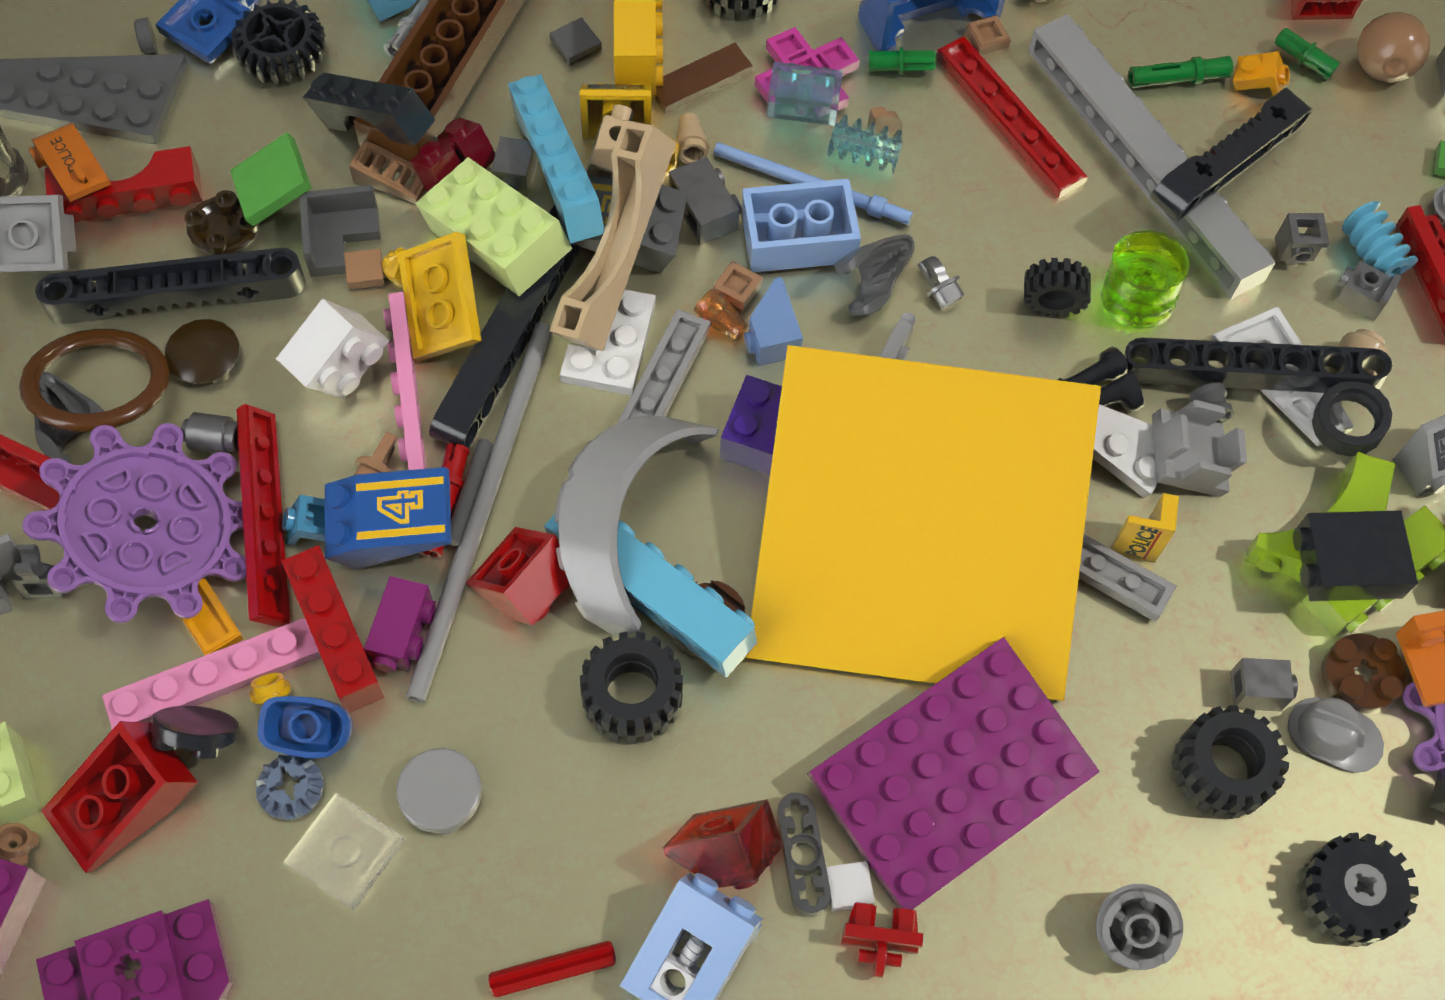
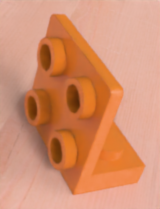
(1424, 651)

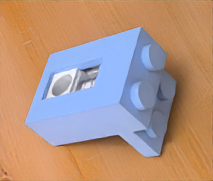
(713, 919)

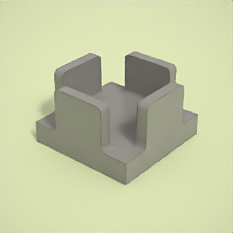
(35, 234)
(1194, 450)

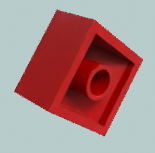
(522, 575)

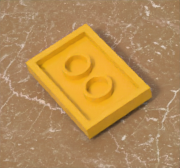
(439, 296)

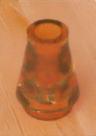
(721, 313)

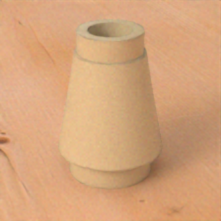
(691, 139)

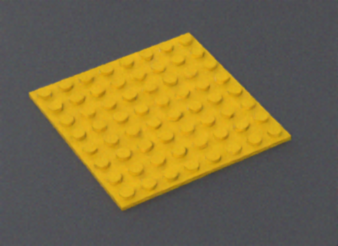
(922, 517)

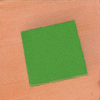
(270, 179)

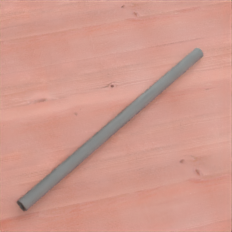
(478, 516)

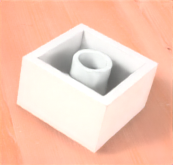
(332, 349)

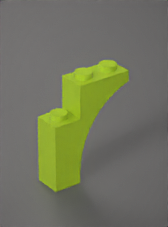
(1363, 488)

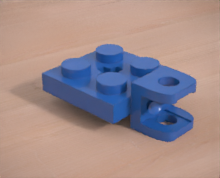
(205, 41)

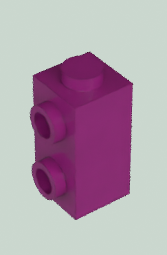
(399, 624)

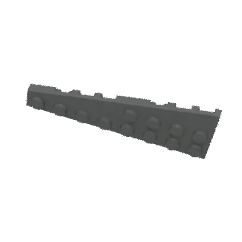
(96, 93)

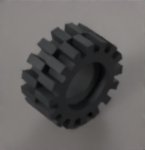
(1057, 287)

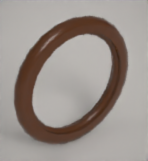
(79, 340)

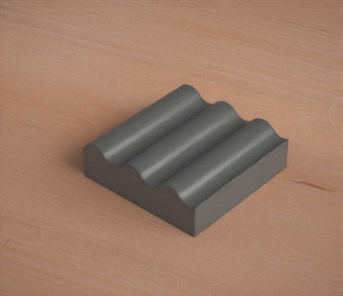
(575, 40)

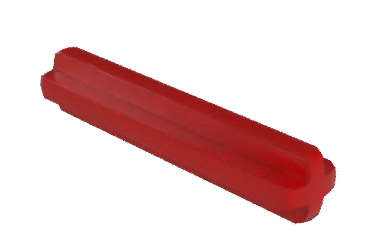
(552, 968)

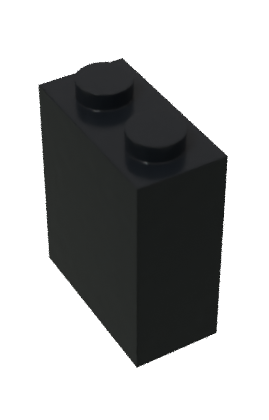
(1355, 556)

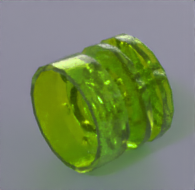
(1144, 279)

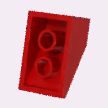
(117, 794)

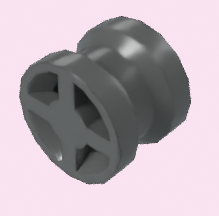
(1215, 394)

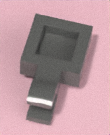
(31, 574)

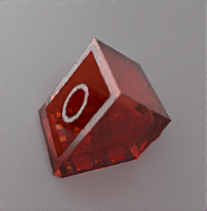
(728, 844)

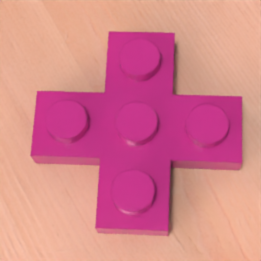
(793, 48)

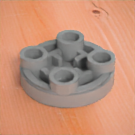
(439, 790)

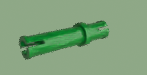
(1169, 73)

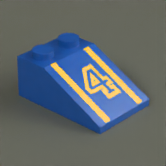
(386, 516)

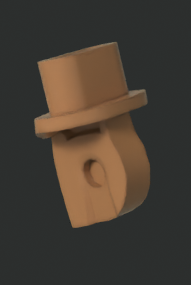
(380, 457)

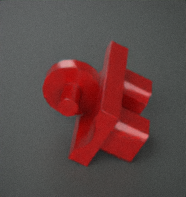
(901, 936)

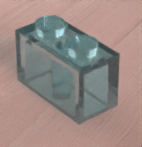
(804, 93)

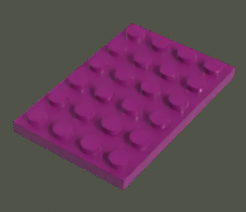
(953, 774)

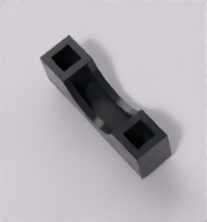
(388, 107)

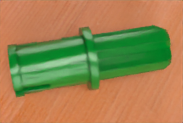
(1307, 53)
(902, 60)

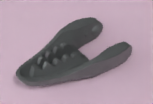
(879, 268)
(66, 398)

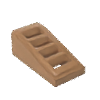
(368, 163)

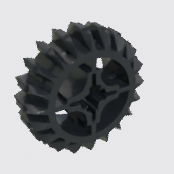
(278, 41)

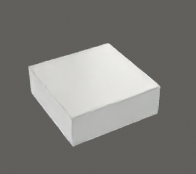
(849, 885)

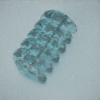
(866, 143)

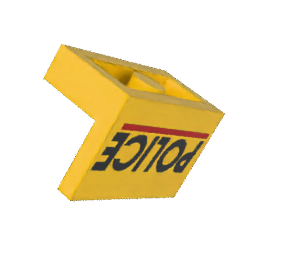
(1145, 537)

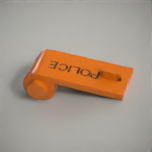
(69, 161)

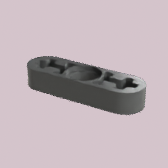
(798, 886)

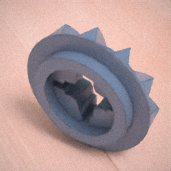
(306, 792)

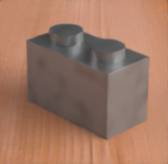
(709, 206)

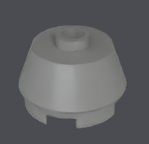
(1139, 927)

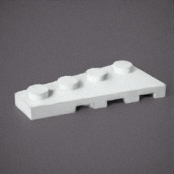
(1297, 406)

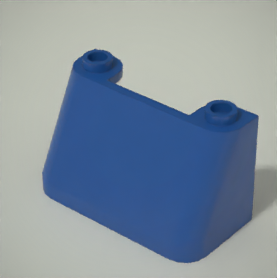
(884, 18)

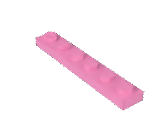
(404, 383)
(213, 674)

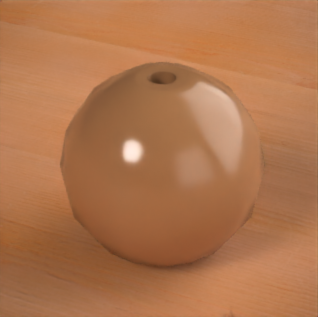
(1393, 47)

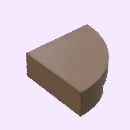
(883, 117)

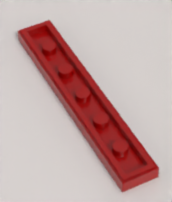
(1011, 117)
(262, 517)

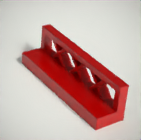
(1427, 243)
(22, 476)

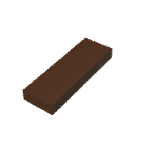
(702, 77)

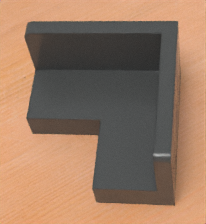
(334, 219)

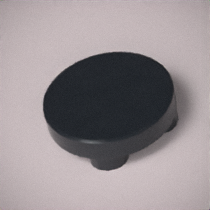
(193, 729)

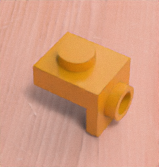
(1261, 72)

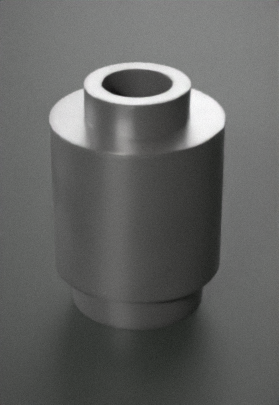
(210, 433)

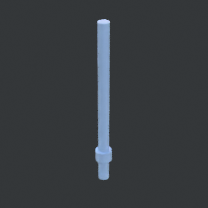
(875, 206)

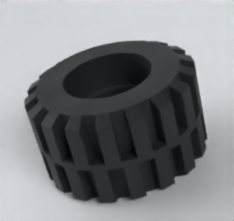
(631, 656)
(1251, 740)

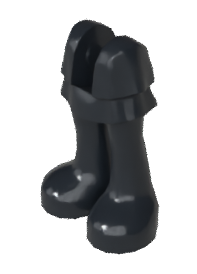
(1112, 367)

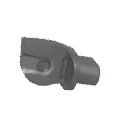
(944, 290)

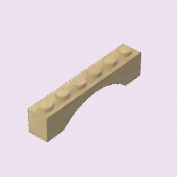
(638, 172)

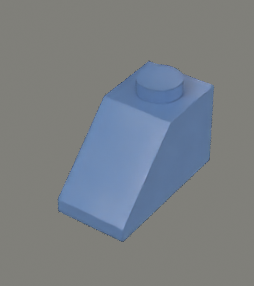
(773, 326)

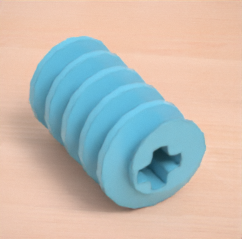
(1374, 241)

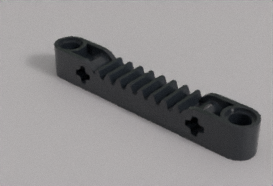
(1206, 174)
(170, 283)

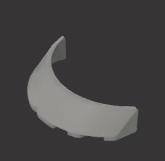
(591, 510)

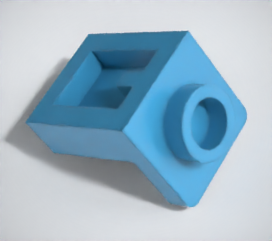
(305, 519)

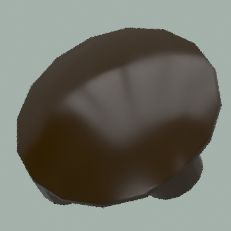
(220, 225)
(202, 352)

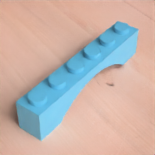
(564, 172)

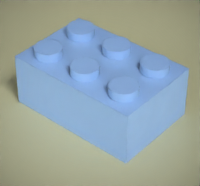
(799, 224)

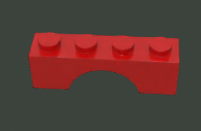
(167, 181)
(332, 629)

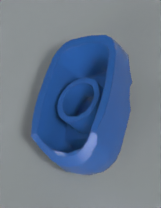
(304, 726)

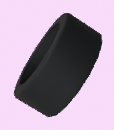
(1357, 392)

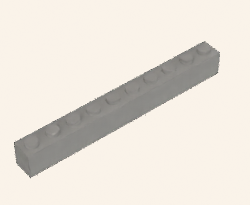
(1147, 152)

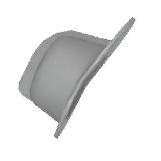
(1336, 734)

